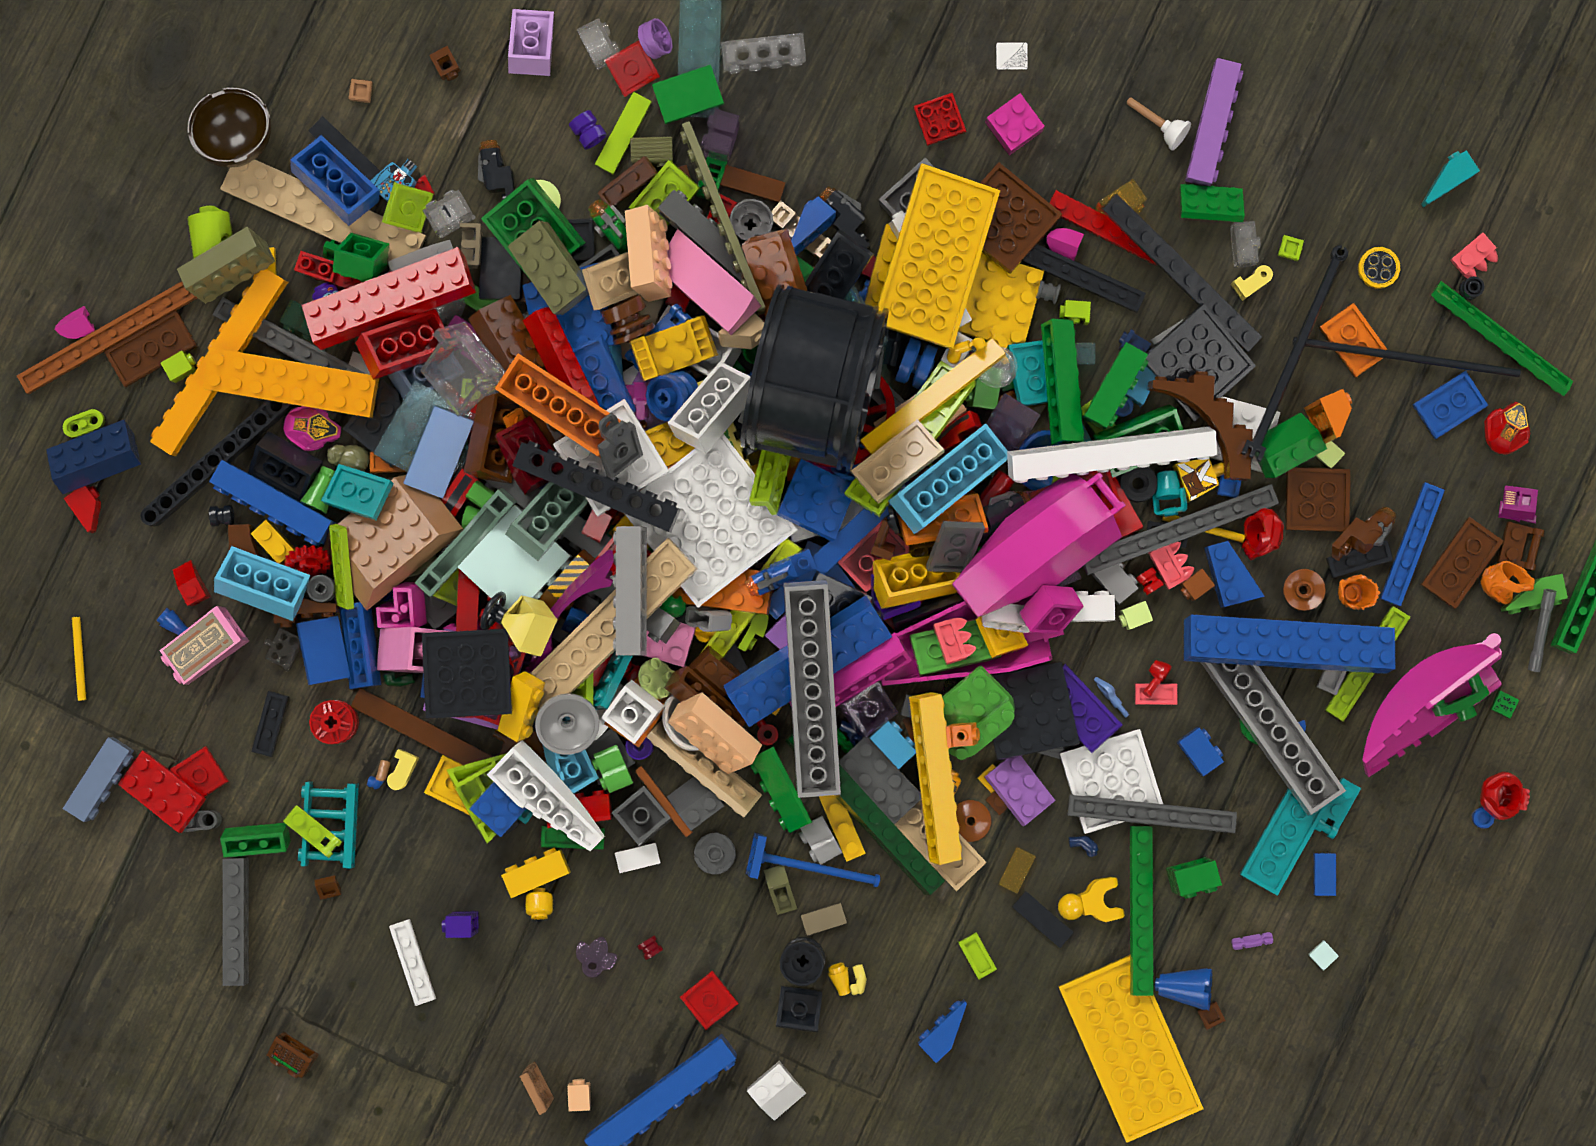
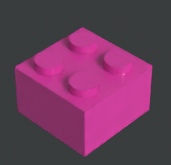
(1014, 124)
(1051, 609)

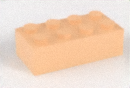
(648, 253)
(714, 733)

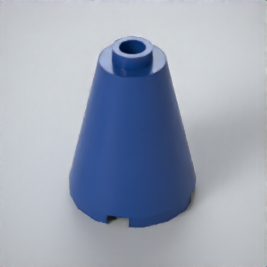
(1187, 987)

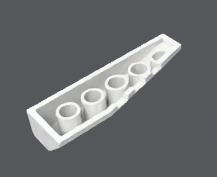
(541, 791)

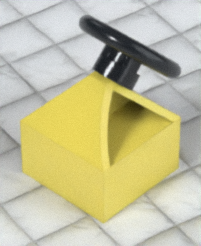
(526, 622)

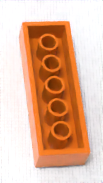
(553, 402)

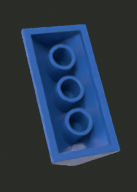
(360, 646)

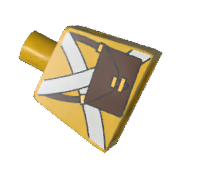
(1198, 476)

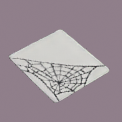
(1011, 55)

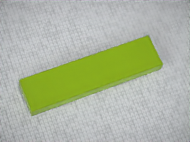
(624, 130)
(341, 566)

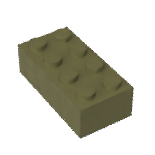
(226, 265)
(550, 267)

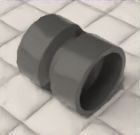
(321, 589)

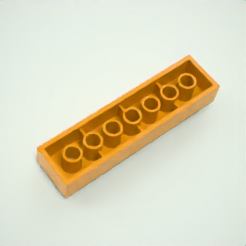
(290, 382)

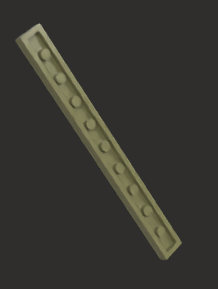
(718, 210)

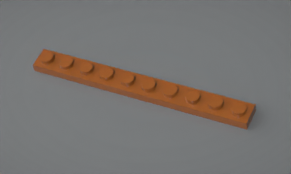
(104, 338)

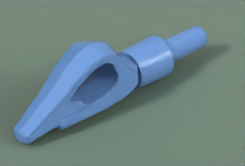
(1109, 692)

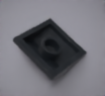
(799, 1009)

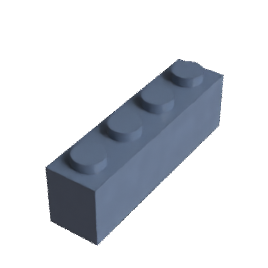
(98, 779)

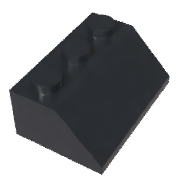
(284, 466)

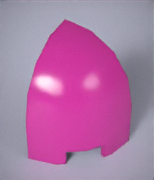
(1064, 242)
(75, 324)

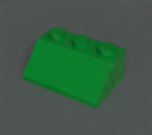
(1290, 445)

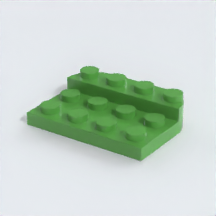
(981, 701)

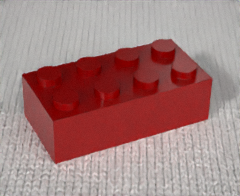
(399, 344)

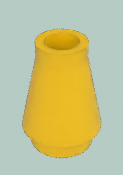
(839, 976)

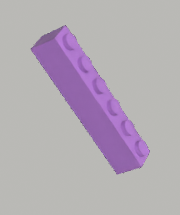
(1213, 122)

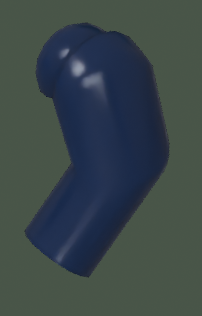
(846, 727)

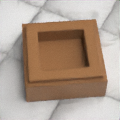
(360, 90)

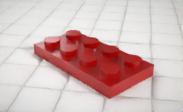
(161, 791)

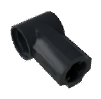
(895, 347)

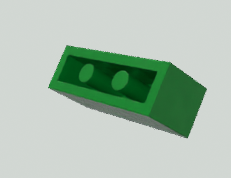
(255, 840)

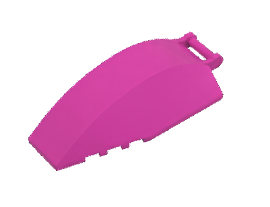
(1041, 544)
(1408, 707)

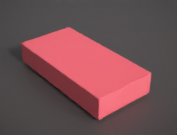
(1163, 695)

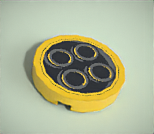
(1379, 267)

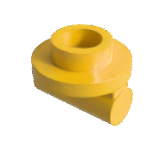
(703, 636)

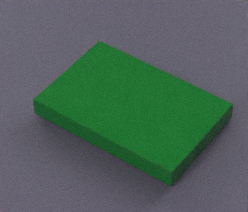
(688, 94)

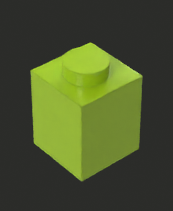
(179, 366)

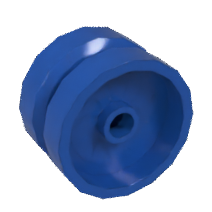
(917, 364)
(668, 393)

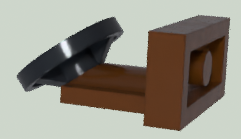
(881, 547)

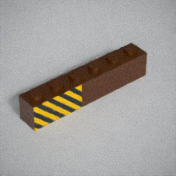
(571, 572)

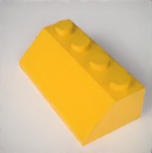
(908, 581)

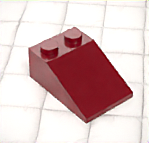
(510, 442)

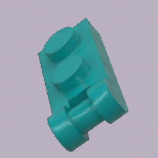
(1338, 809)

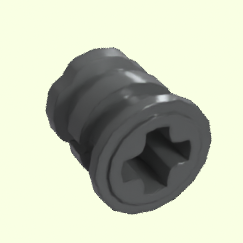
(1048, 292)

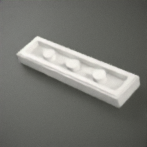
(412, 962)

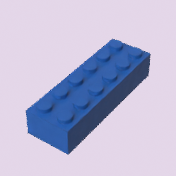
(270, 501)

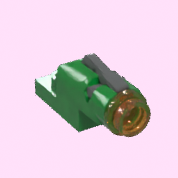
(609, 224)

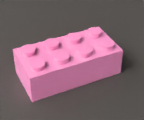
(677, 647)

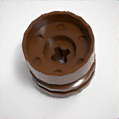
(627, 319)

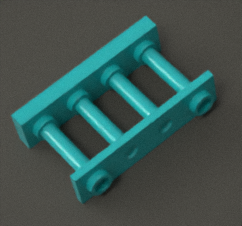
(348, 815)

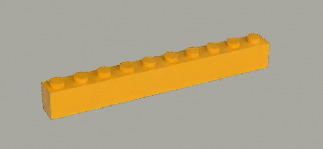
(233, 336)

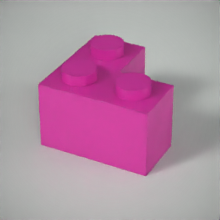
(406, 610)

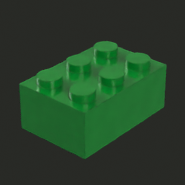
(1194, 877)

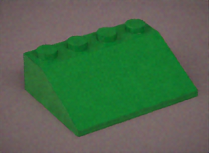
(523, 210)

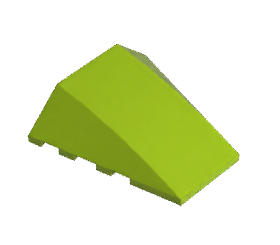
(470, 783)

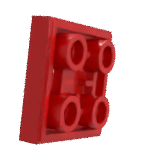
(939, 119)

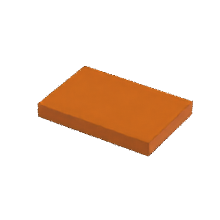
(1353, 329)

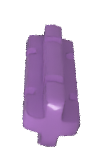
(1252, 941)

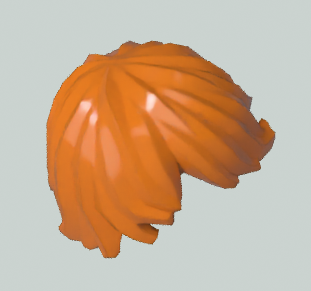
(1358, 592)

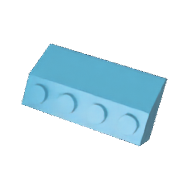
(261, 583)

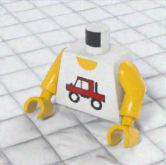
(962, 349)

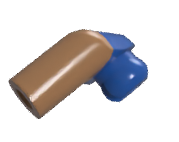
(382, 773)

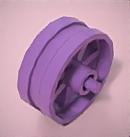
(655, 38)

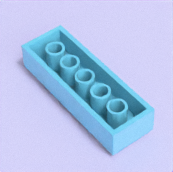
(949, 479)

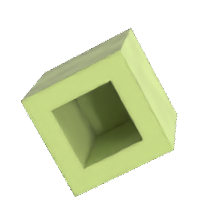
(1135, 615)

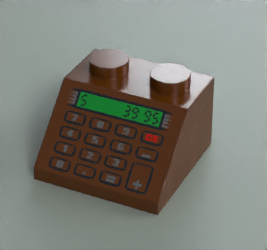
(291, 1055)

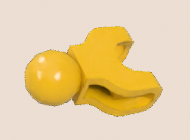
(1091, 902)

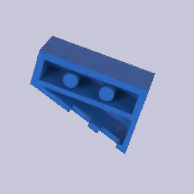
(1230, 576)

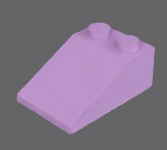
(530, 42)

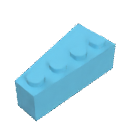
(572, 769)

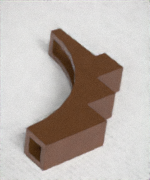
(1217, 414)
(241, 538)

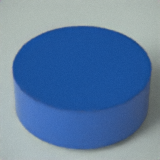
(1126, 410)
(1482, 818)

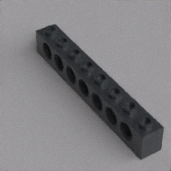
(525, 461)

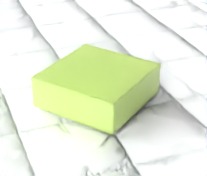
(1331, 455)

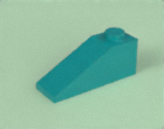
(1454, 172)

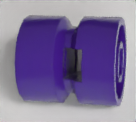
(586, 128)
(642, 752)

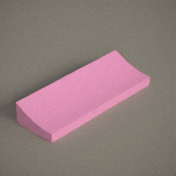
(709, 284)

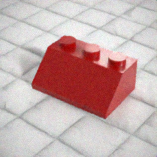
(597, 805)

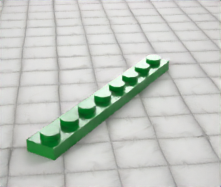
(1502, 338)
(1141, 911)

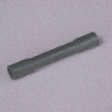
(1546, 608)

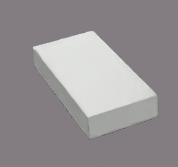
(637, 857)

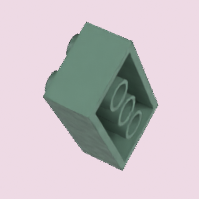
(546, 519)

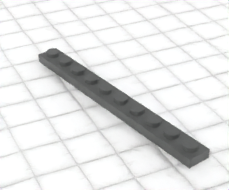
(1183, 528)

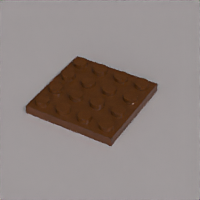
(1018, 219)

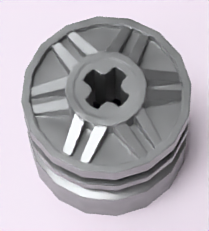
(751, 212)

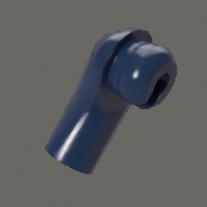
(1086, 843)

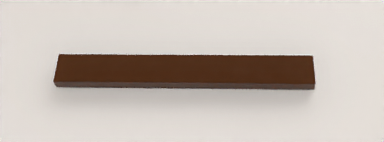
(417, 728)

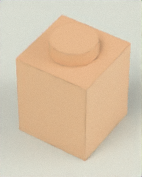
(579, 1095)

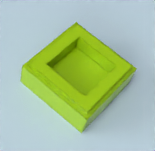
(1290, 248)

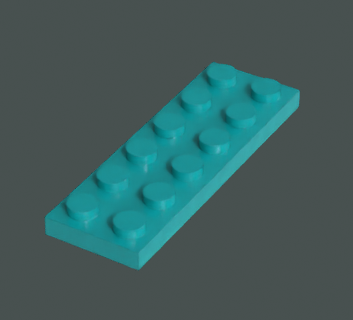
(1281, 844)

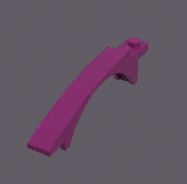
(593, 578)

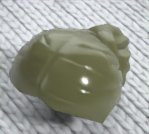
(350, 456)

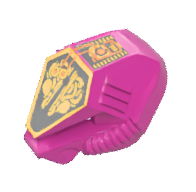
(310, 428)

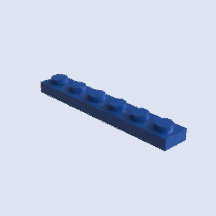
(1412, 544)

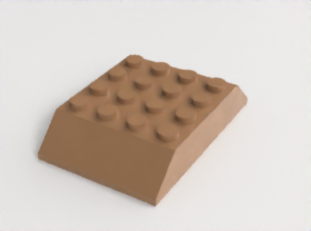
(399, 542)

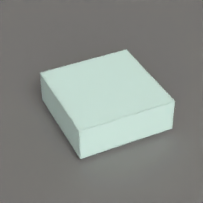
(1323, 955)

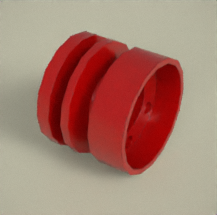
(346, 724)

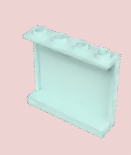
(504, 566)

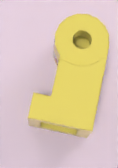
(1258, 279)
(403, 770)

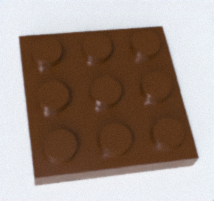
(1317, 499)

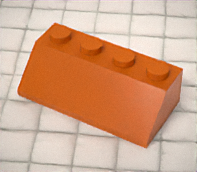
(1330, 414)

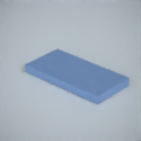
(438, 452)

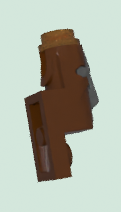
(1364, 535)

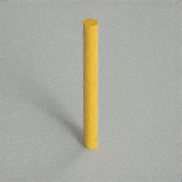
(1215, 531)
(79, 663)

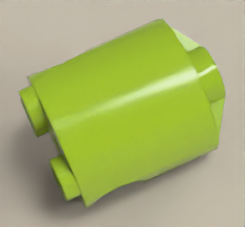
(208, 228)

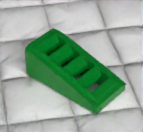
(722, 164)

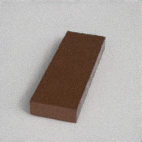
(628, 182)
(752, 184)

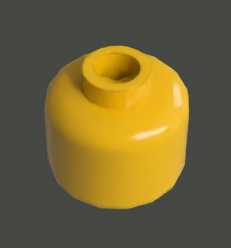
(539, 904)

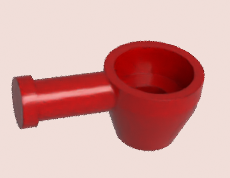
(1159, 671)
(764, 727)

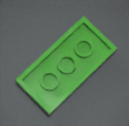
(930, 657)

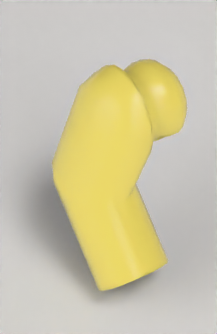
(860, 976)

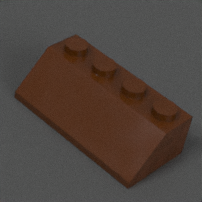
(484, 453)

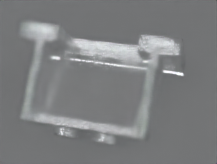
(462, 368)

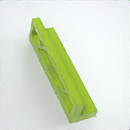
(769, 480)

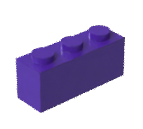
(461, 924)

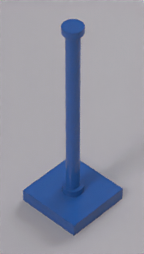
(759, 856)

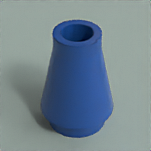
(171, 622)

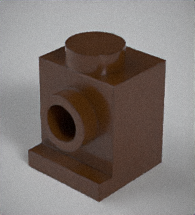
(444, 57)

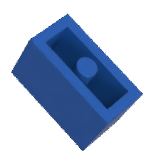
(1200, 751)

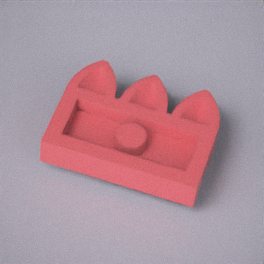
(1474, 255)
(1170, 565)
(952, 640)

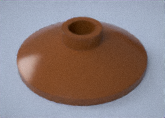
(1314, 589)
(982, 819)

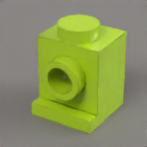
(1075, 311)

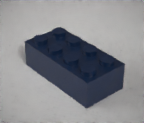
(93, 457)

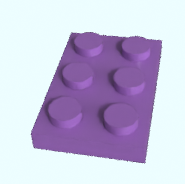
(1019, 789)

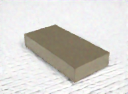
(823, 919)

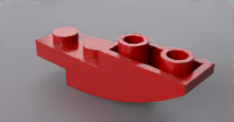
(322, 270)

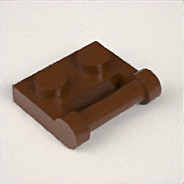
(1514, 543)

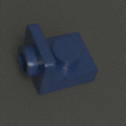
(1134, 340)

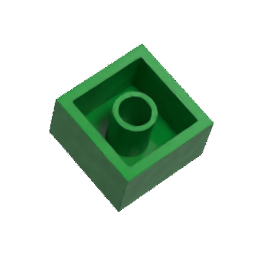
(360, 257)

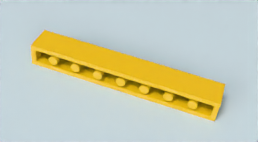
(935, 778)

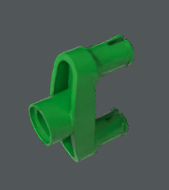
(1464, 705)

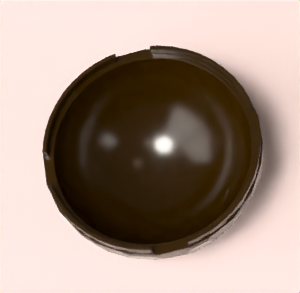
(229, 127)

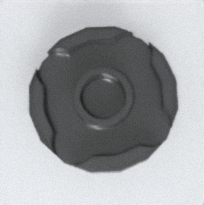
(714, 853)

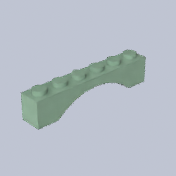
(465, 542)

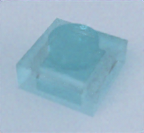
(1085, 353)

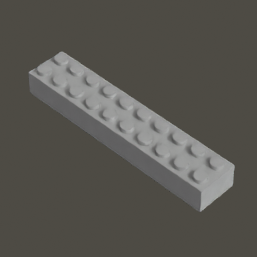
(812, 688)
(1277, 734)

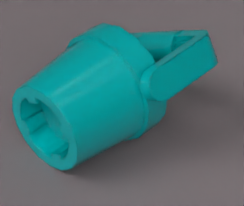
(1167, 489)

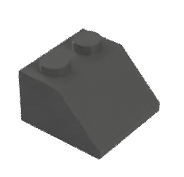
(694, 802)

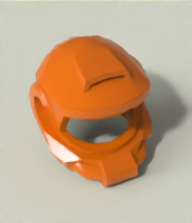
(1497, 582)

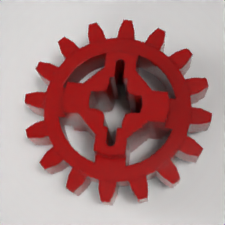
(309, 560)

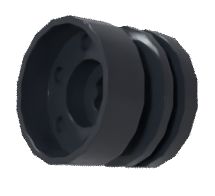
(791, 966)

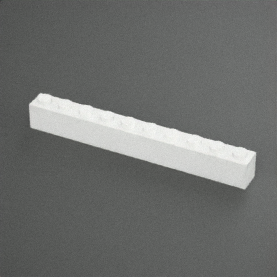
(1111, 453)

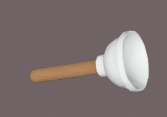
(1173, 131)

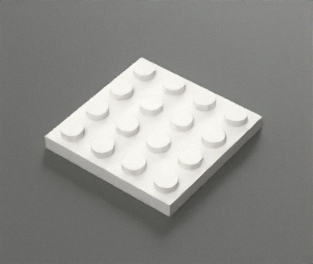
(640, 473)
(1113, 771)

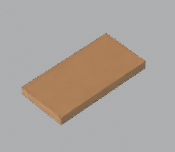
(537, 1087)

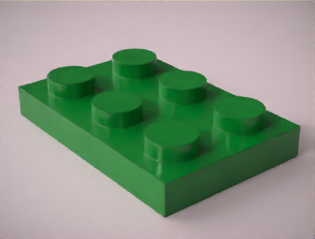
(1212, 203)

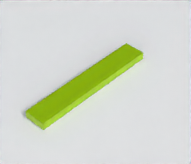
(1357, 681)

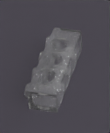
(753, 46)

